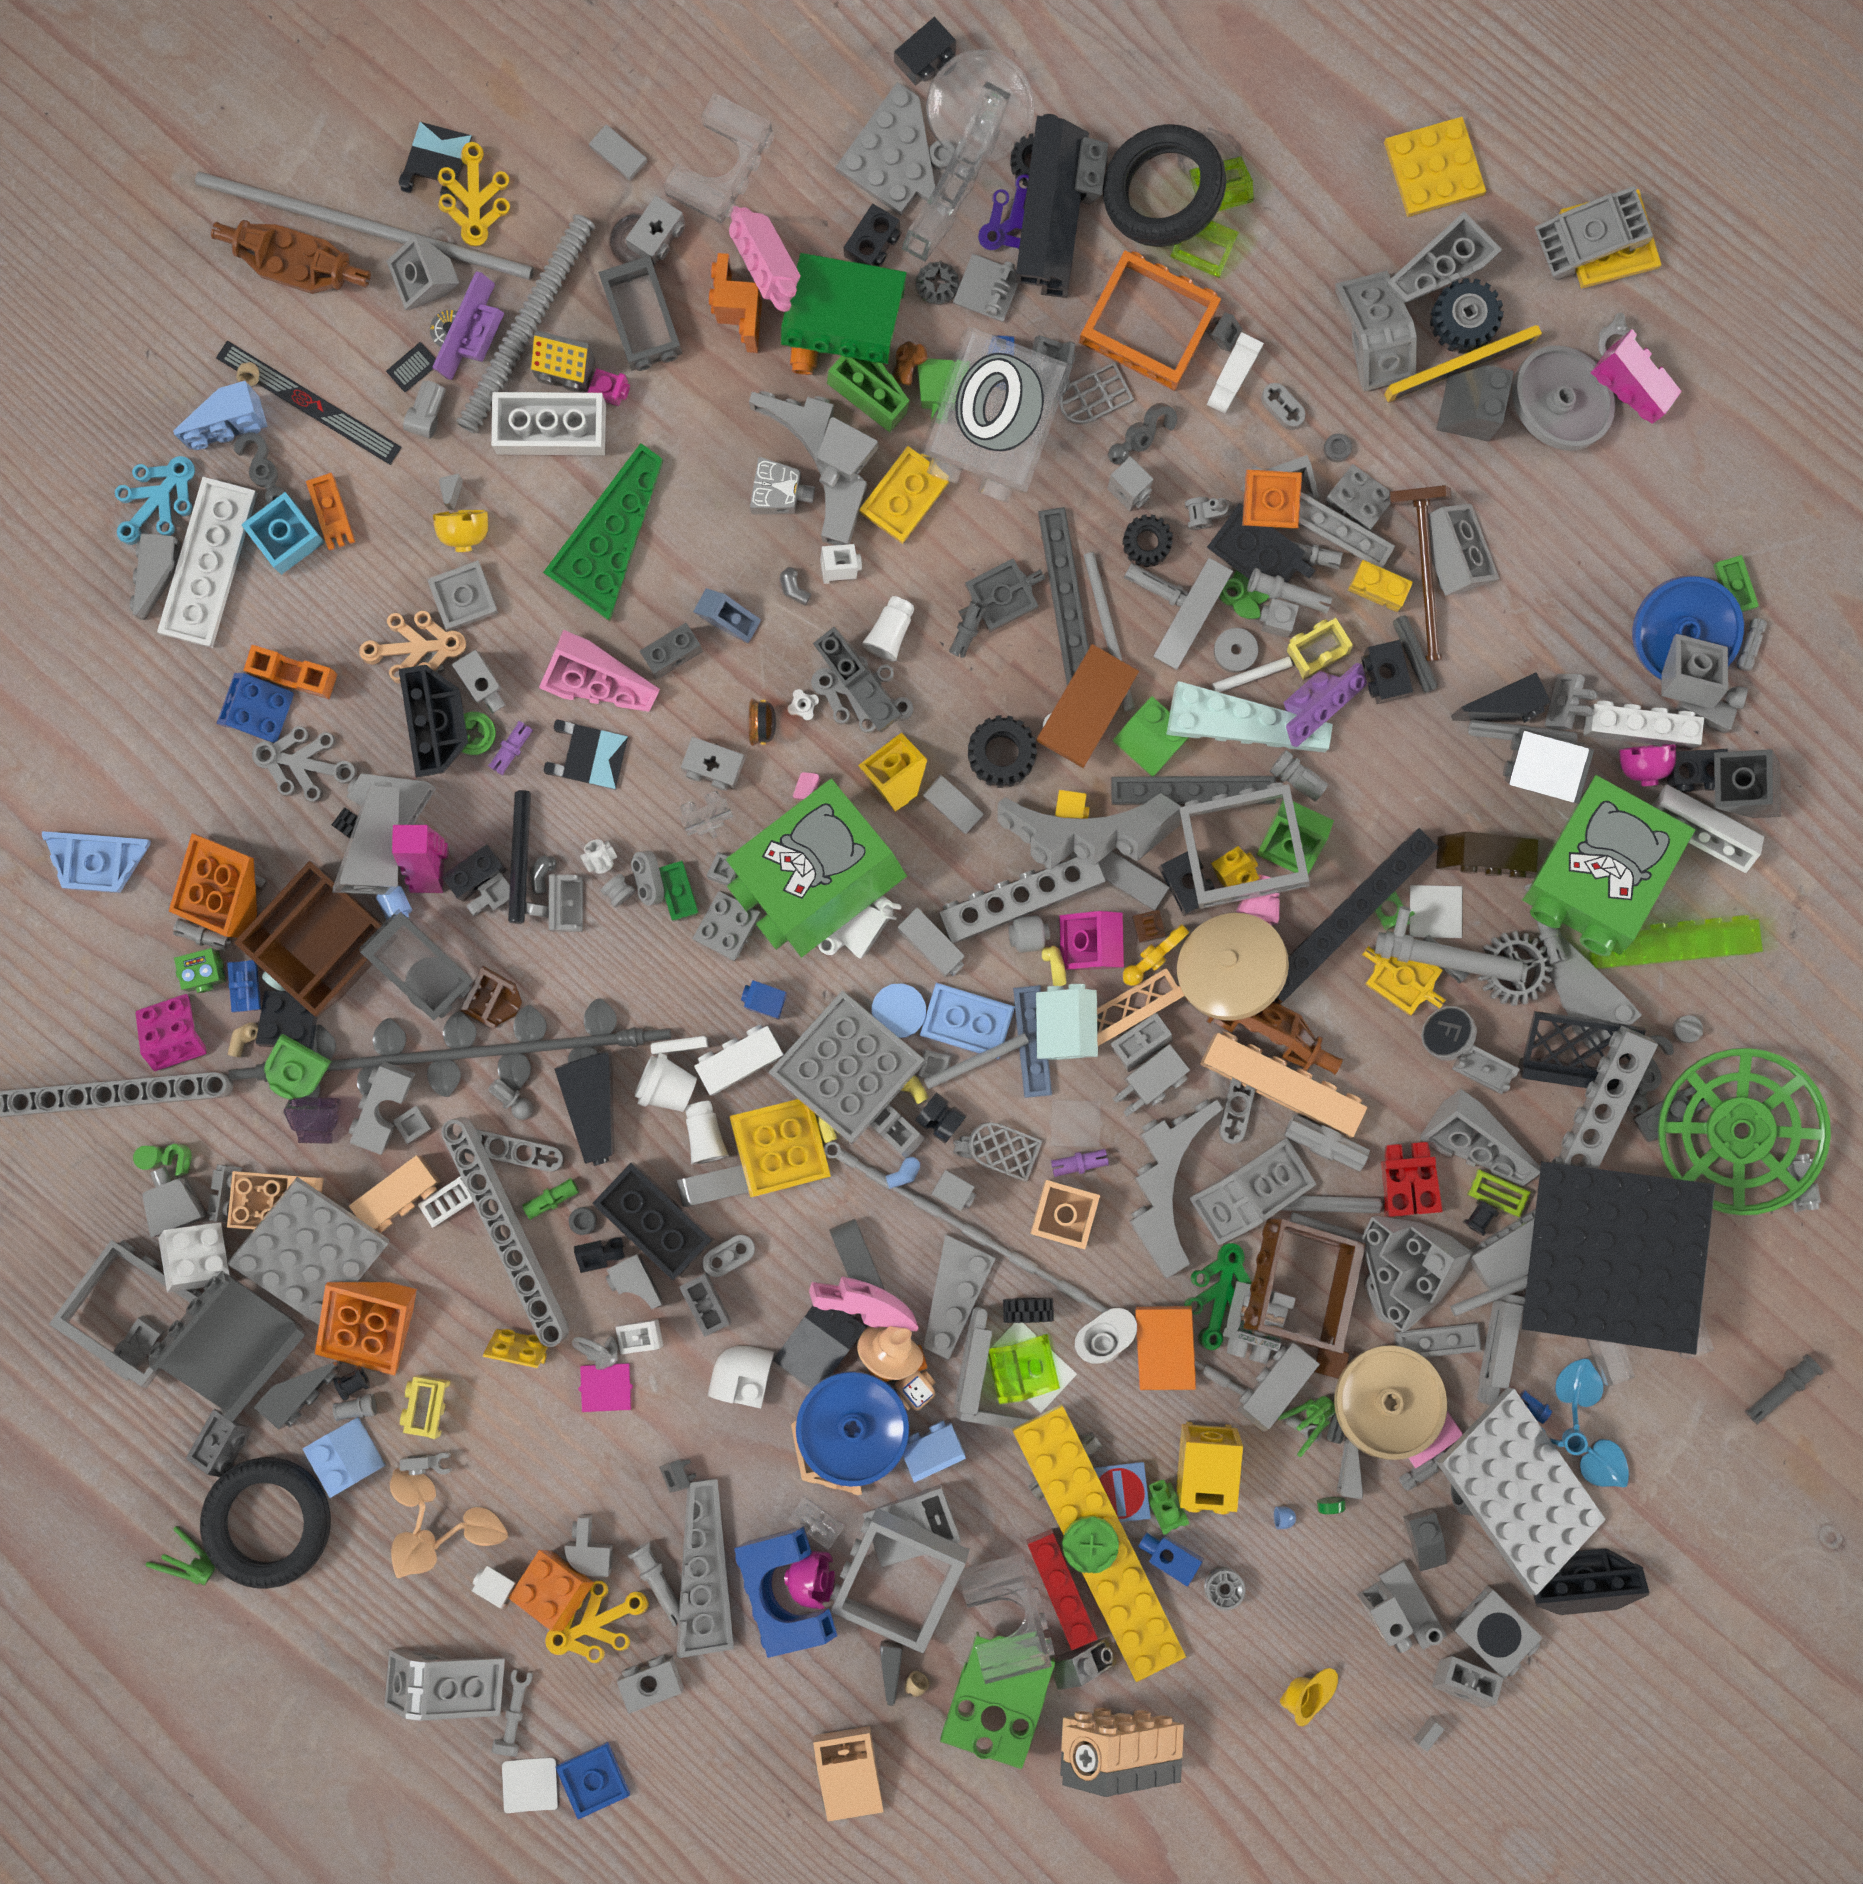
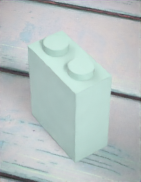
(1066, 1023)

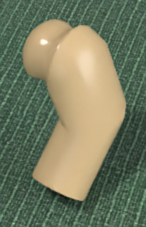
(240, 1037)

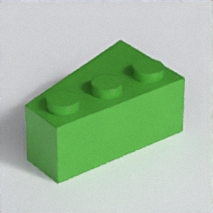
(870, 390)

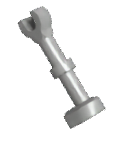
(514, 1715)

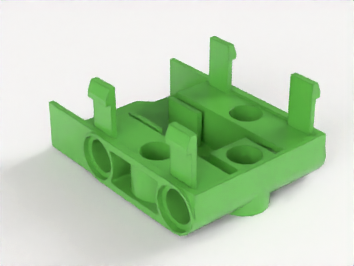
(1017, 1696)

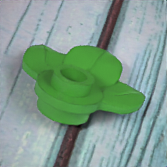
(1244, 602)

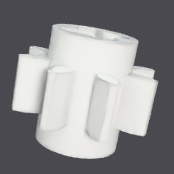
(598, 856)

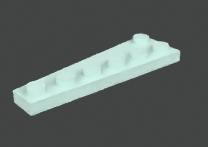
(1215, 715)

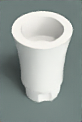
(889, 629)
(704, 1134)

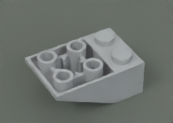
(925, 1509)

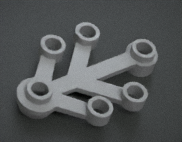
(836, 686)
(299, 762)

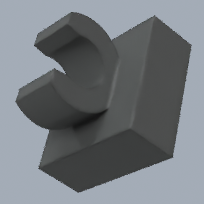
(1225, 332)
(675, 1476)

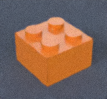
(551, 1590)

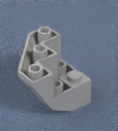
(1410, 1267)

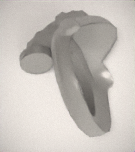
(1617, 326)
(599, 1354)

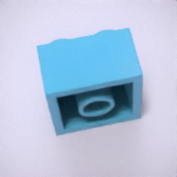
(283, 533)

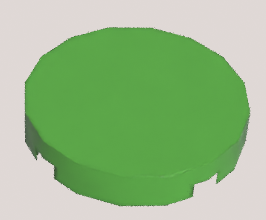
(1090, 1544)

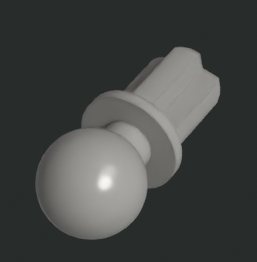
(520, 1107)

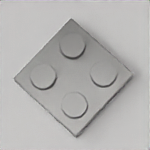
(462, 596)

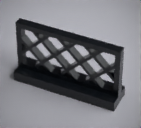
(1567, 1073)

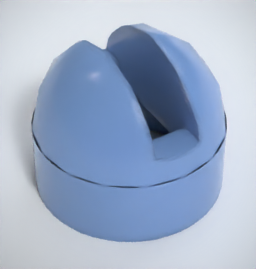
(1284, 1517)

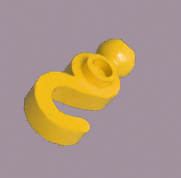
(1153, 957)

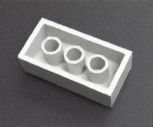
(548, 423)

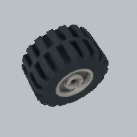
(1466, 315)

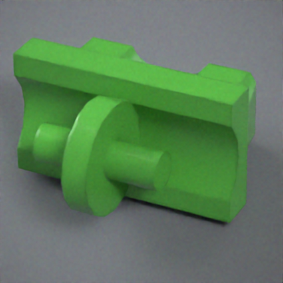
(1166, 1506)

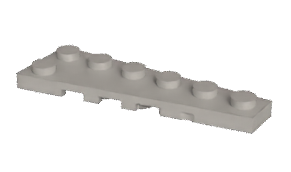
(704, 1594)

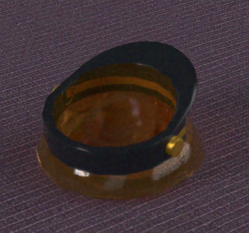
(760, 722)

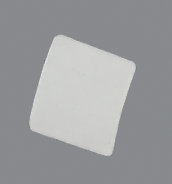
(529, 1785)

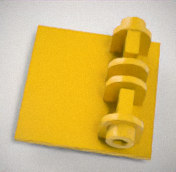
(516, 1348)

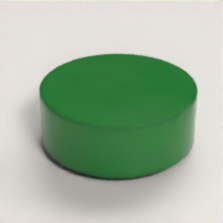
(1331, 1505)

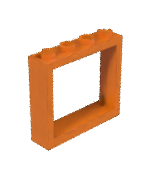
(1131, 358)

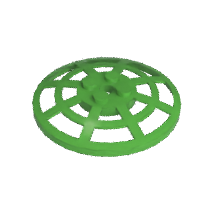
(1761, 1131)

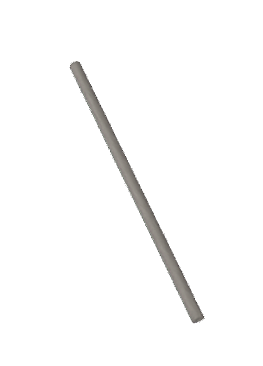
(359, 224)

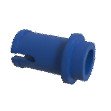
(1539, 1411)

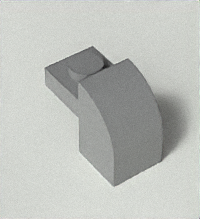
(588, 1557)

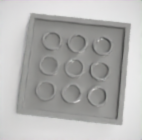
(847, 1067)
(306, 1245)

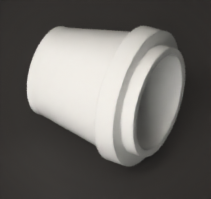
(665, 1084)

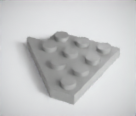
(892, 153)

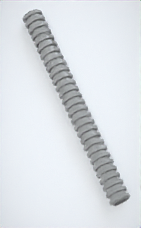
(526, 322)

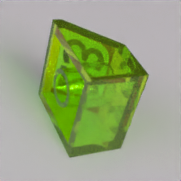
(1023, 1369)

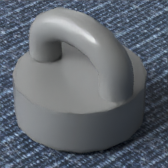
(1687, 1029)

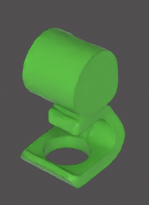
(154, 1156)

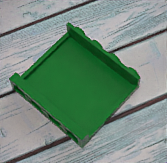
(844, 308)

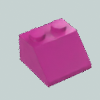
(1092, 940)

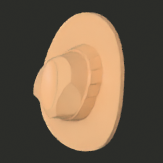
(889, 1352)

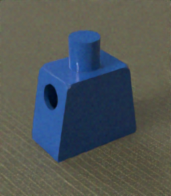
(1184, 1564)

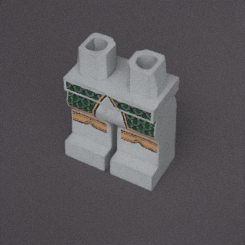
(1240, 1337)

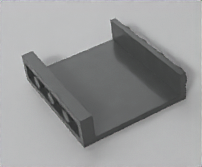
(227, 1344)

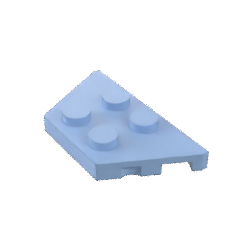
(94, 860)

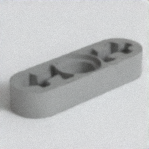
(1241, 1126)

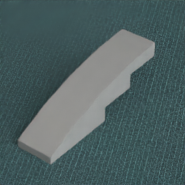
(1192, 613)

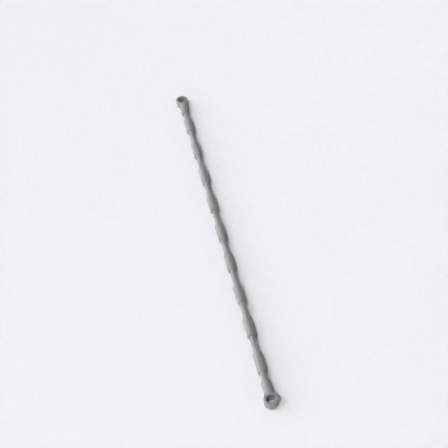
(1027, 1265)

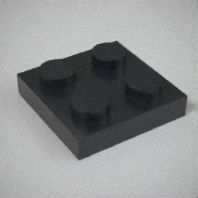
(285, 1016)

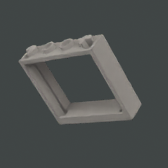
(1250, 889)
(83, 1289)
(916, 1538)

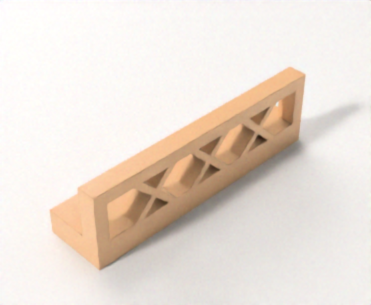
(1139, 1014)

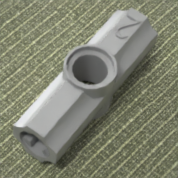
(1326, 1142)

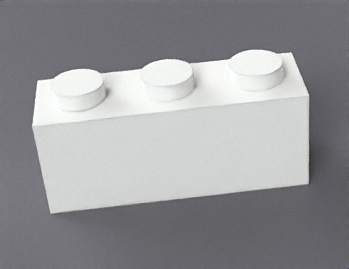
(738, 1059)

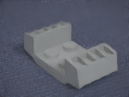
(1593, 231)

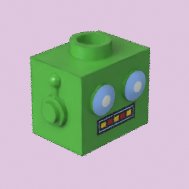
(200, 970)

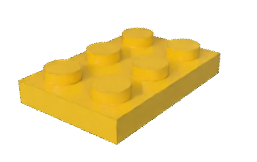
(903, 496)

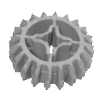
(1537, 961)

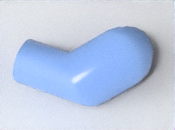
(906, 1173)

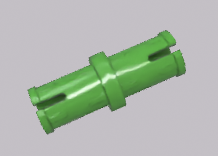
(550, 1198)

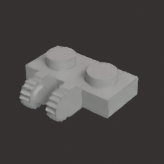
(1565, 701)

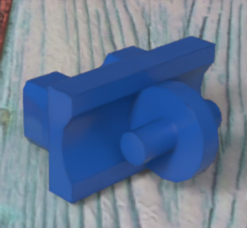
(244, 986)

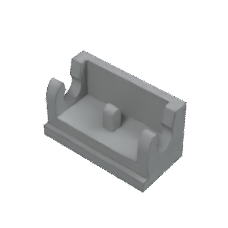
(565, 903)
(1142, 1042)
(1486, 1069)

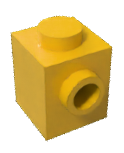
(1071, 805)

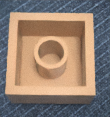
(1064, 1214)

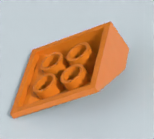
(216, 888)
(365, 1323)

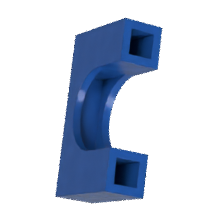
(780, 1629)

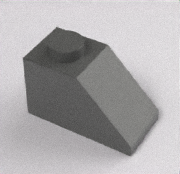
(1426, 1539)

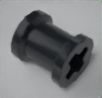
(1481, 1217)
(351, 1383)

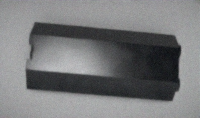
(1051, 207)

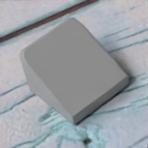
(450, 489)

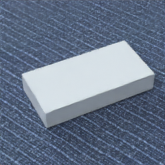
(679, 1045)

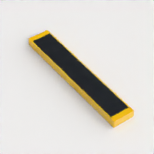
(1462, 363)

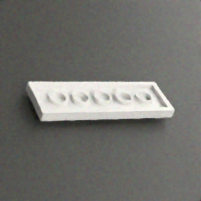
(207, 562)

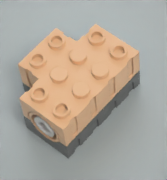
(1120, 1751)

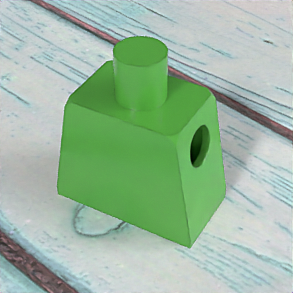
(932, 378)

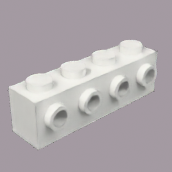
(1644, 726)
(1713, 831)

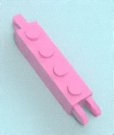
(764, 256)

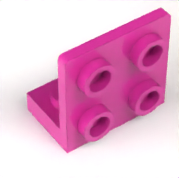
(168, 1033)

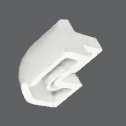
(741, 1375)

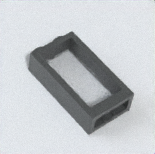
(640, 313)
(416, 965)

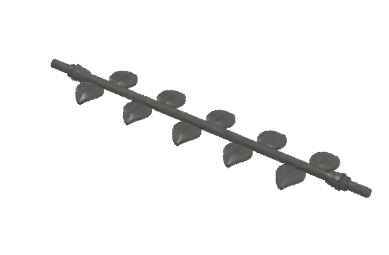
(460, 1035)

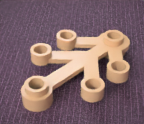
(417, 646)

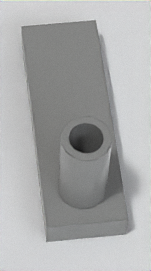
(1413, 1604)

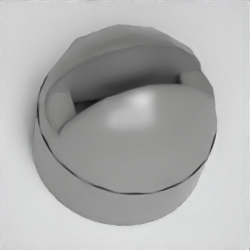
(1736, 696)

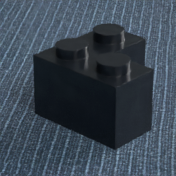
(925, 52)

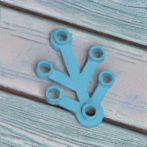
(157, 496)

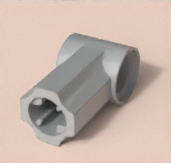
(423, 417)

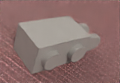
(1153, 1078)

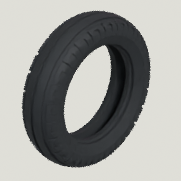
(1140, 149)
(215, 1530)

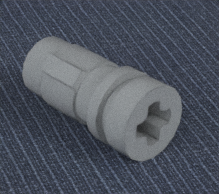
(1299, 776)

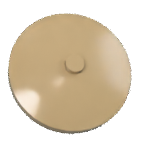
(1232, 966)
(1390, 1402)

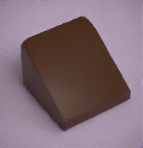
(1331, 1363)

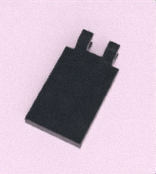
(1258, 548)

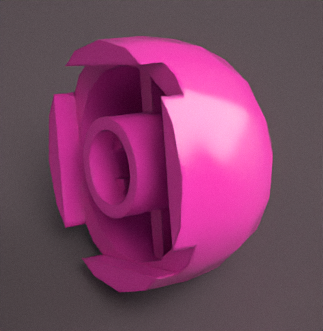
(1648, 762)
(810, 1580)

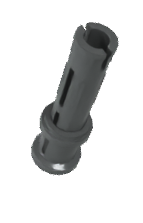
(1794, 1381)

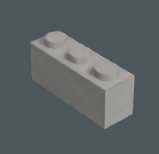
(1277, 1386)

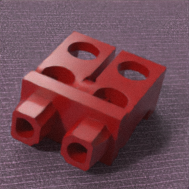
(1411, 1183)

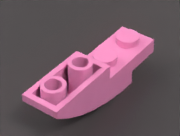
(874, 1304)

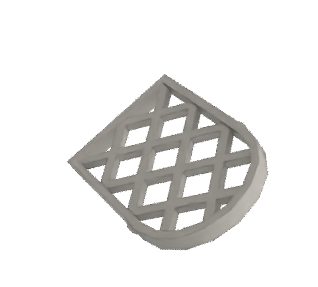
(1037, 1144)

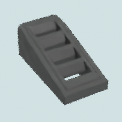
(891, 1660)

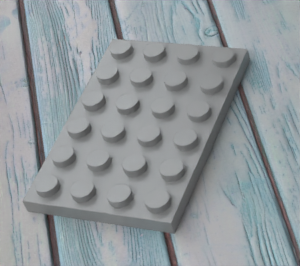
(1521, 1491)

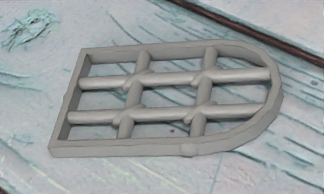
(1105, 397)

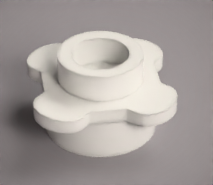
(807, 711)

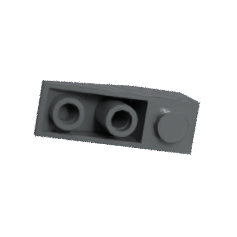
(287, 1398)

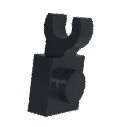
(595, 1255)

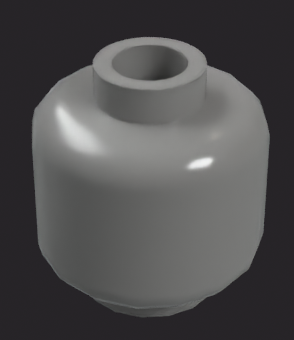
(1028, 934)

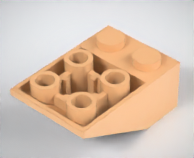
(256, 1193)
(848, 1773)

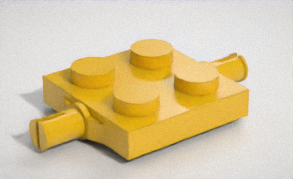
(1403, 982)

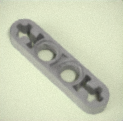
(511, 1147)

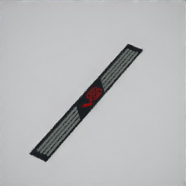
(313, 405)

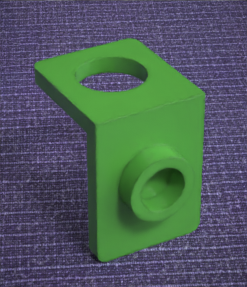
(1389, 922)

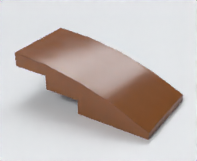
(1087, 706)

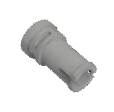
(361, 1407)

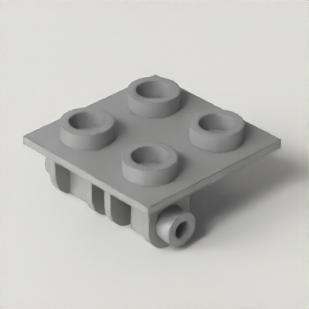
(987, 287)
(1360, 497)
(726, 926)

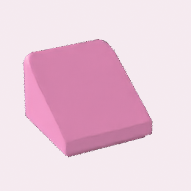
(806, 785)

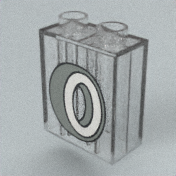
(994, 414)

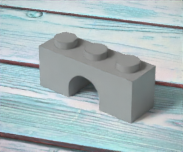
(371, 1129)

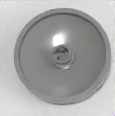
(1562, 398)

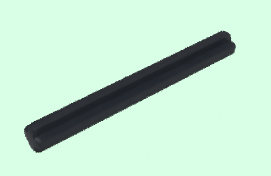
(519, 857)

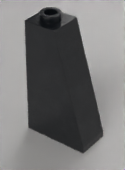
(589, 1101)

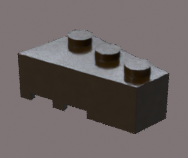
(1487, 853)

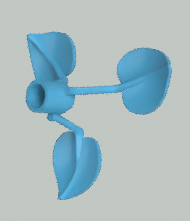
(1605, 1462)

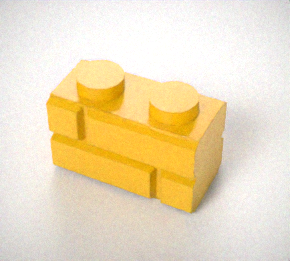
(1380, 586)

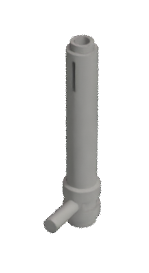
(1407, 948)

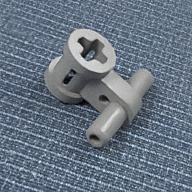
(1203, 511)

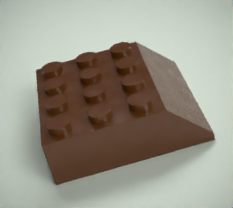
(311, 939)

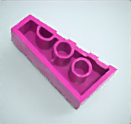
(420, 856)

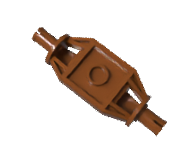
(290, 256)
(1287, 1029)

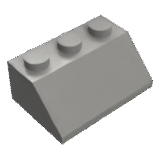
(1459, 550)

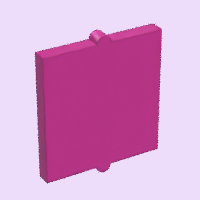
(605, 1388)

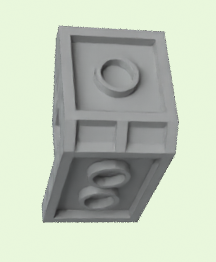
(1381, 330)
(1253, 1192)
(440, 1688)

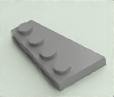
(956, 1290)

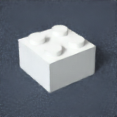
(192, 1256)

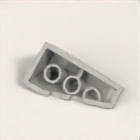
(1589, 994)
(1473, 1133)

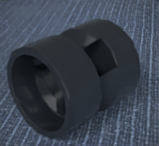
(940, 1118)

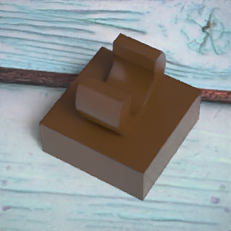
(1148, 926)

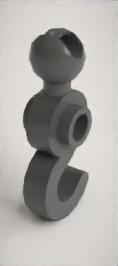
(1141, 435)
(261, 470)
(1650, 1079)

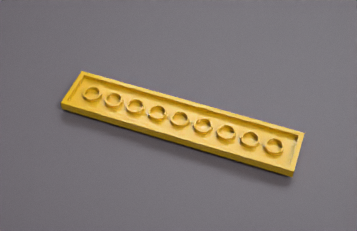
(1123, 1588)

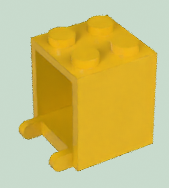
(1209, 1468)

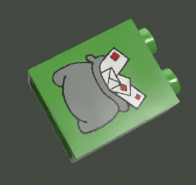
(1607, 867)
(813, 870)

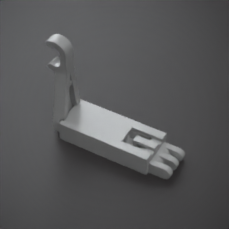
(1500, 1347)
(972, 1376)

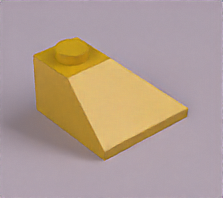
(896, 771)

